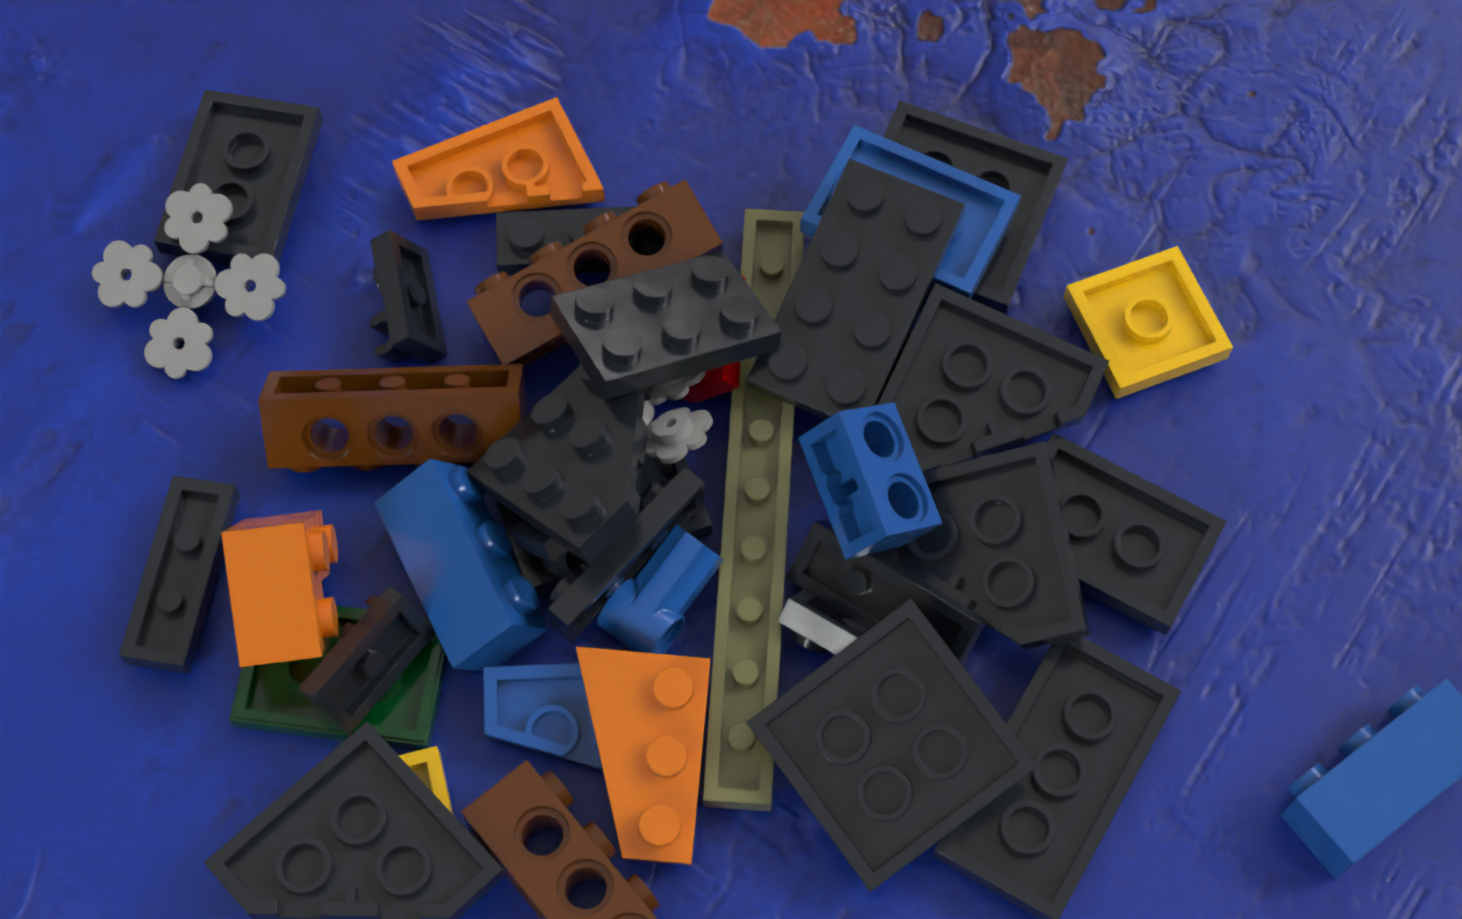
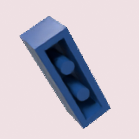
(461, 566)
(1381, 779)

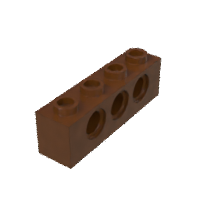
(661, 209)
(362, 398)
(529, 802)

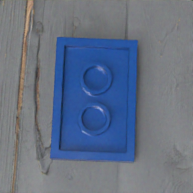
(986, 214)

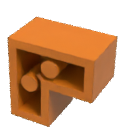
(277, 587)

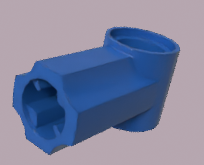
(650, 609)

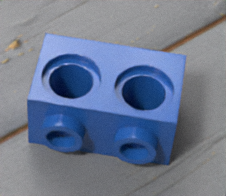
(869, 480)

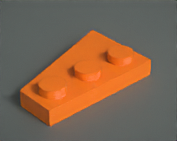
(501, 167)
(650, 746)

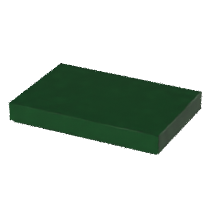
(404, 716)

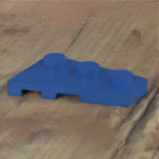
(541, 711)

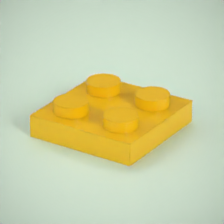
(1147, 321)

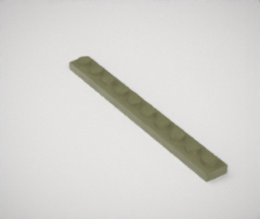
(752, 543)

